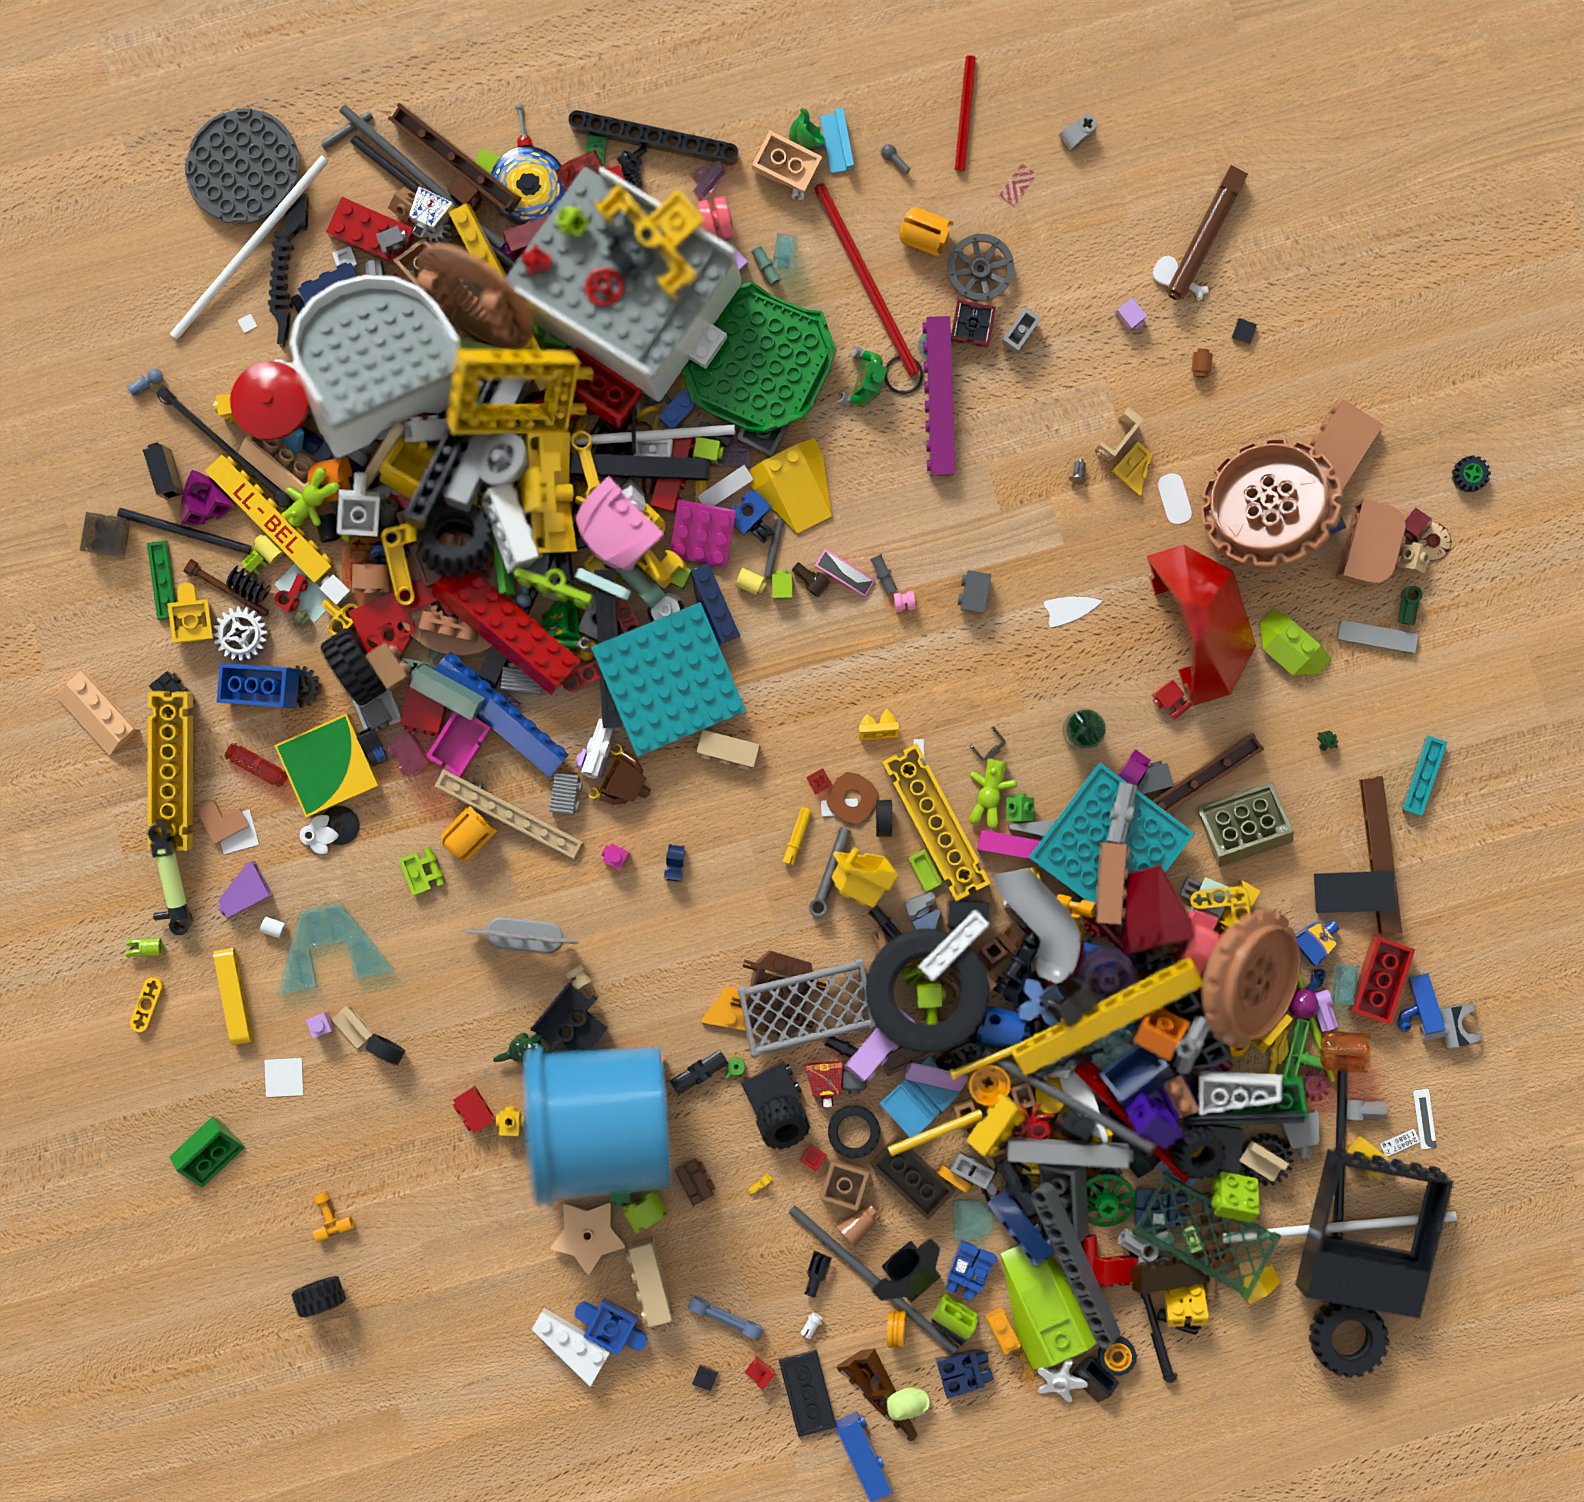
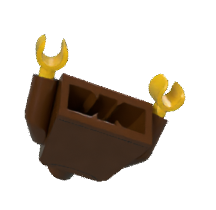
(623, 780)

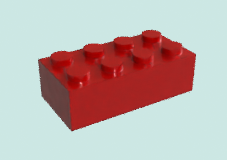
(358, 228)
(606, 392)
(1382, 979)

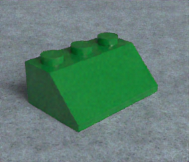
(206, 1152)

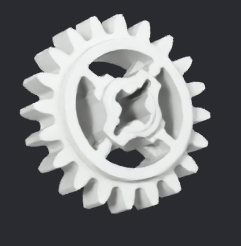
(232, 635)

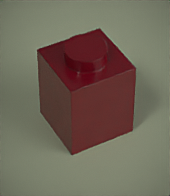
(1416, 525)

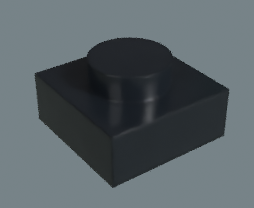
(705, 1377)

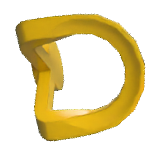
(647, 410)

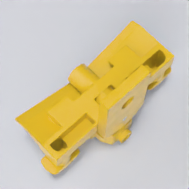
(546, 491)
(659, 571)

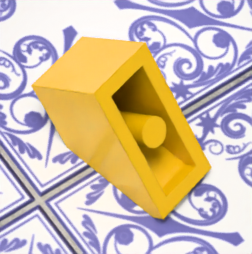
(1266, 1283)

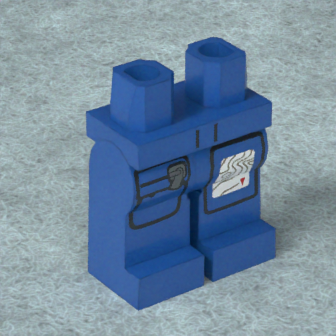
(970, 1276)

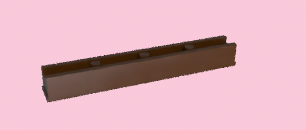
(455, 158)
(1208, 773)
(1379, 844)

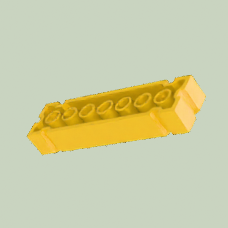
(171, 764)
(936, 822)

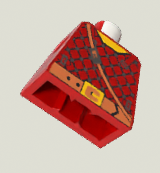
(825, 1080)

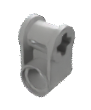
(1076, 133)

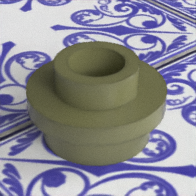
(300, 618)

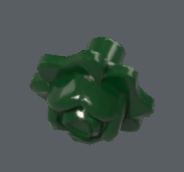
(1327, 740)

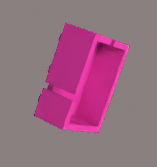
(459, 743)

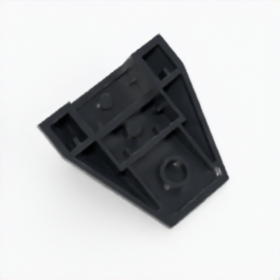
(1212, 1051)

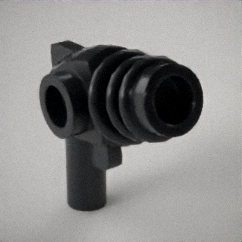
(630, 165)

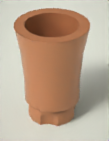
(859, 1224)

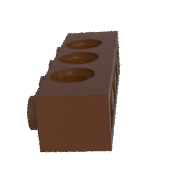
(1198, 1207)

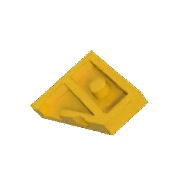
(1133, 467)

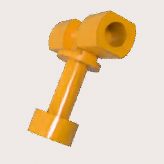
(1078, 910)
(332, 1224)

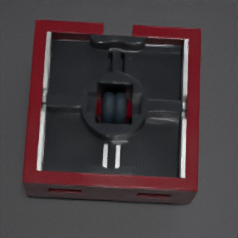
(972, 315)

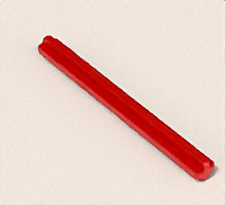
(965, 112)

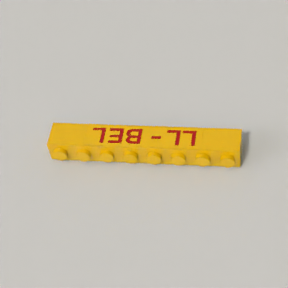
(269, 519)

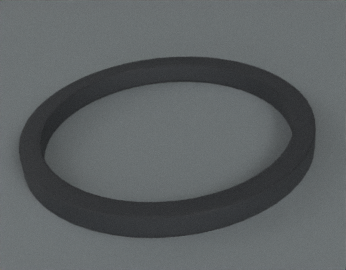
(903, 392)

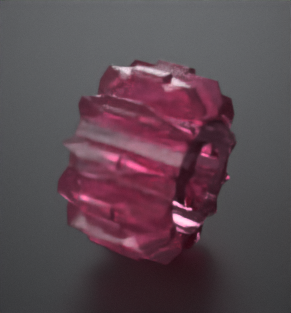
(1321, 1085)

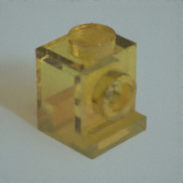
(580, 482)

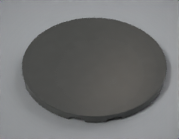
(242, 165)

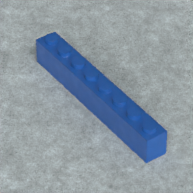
(506, 718)

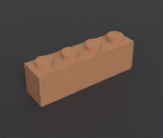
(1111, 883)

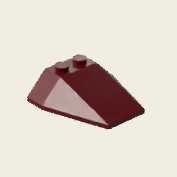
(1153, 912)

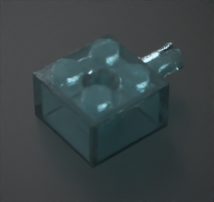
(1114, 1046)

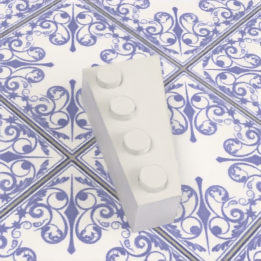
(1235, 1090)
(570, 1345)

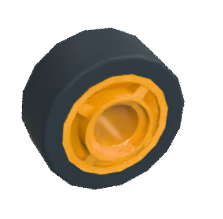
(1122, 1365)

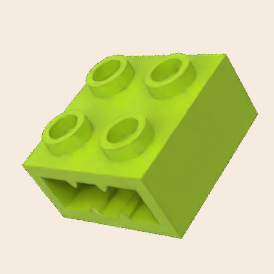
(1235, 1196)

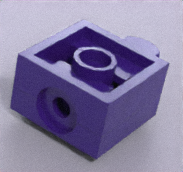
(1153, 1121)

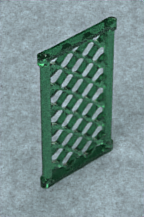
(1139, 1232)

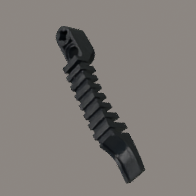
(295, 221)

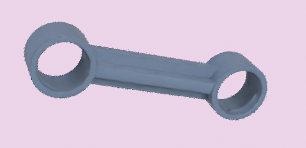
(704, 1308)

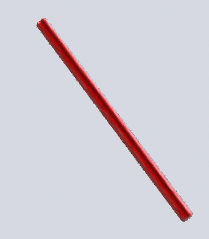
(866, 279)

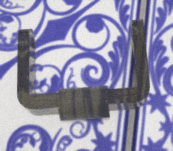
(994, 751)

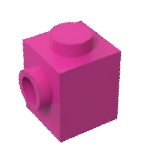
(615, 855)

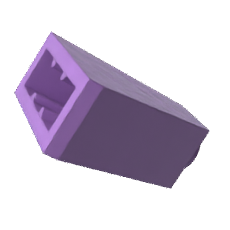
(245, 891)

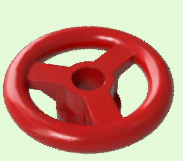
(601, 279)

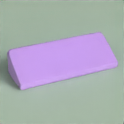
(934, 1077)

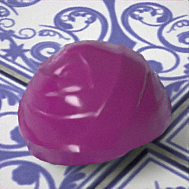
(1304, 1004)

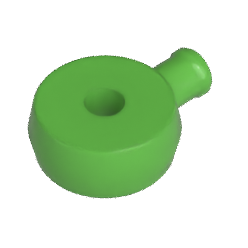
(733, 1071)

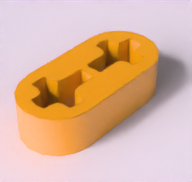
(955, 1179)

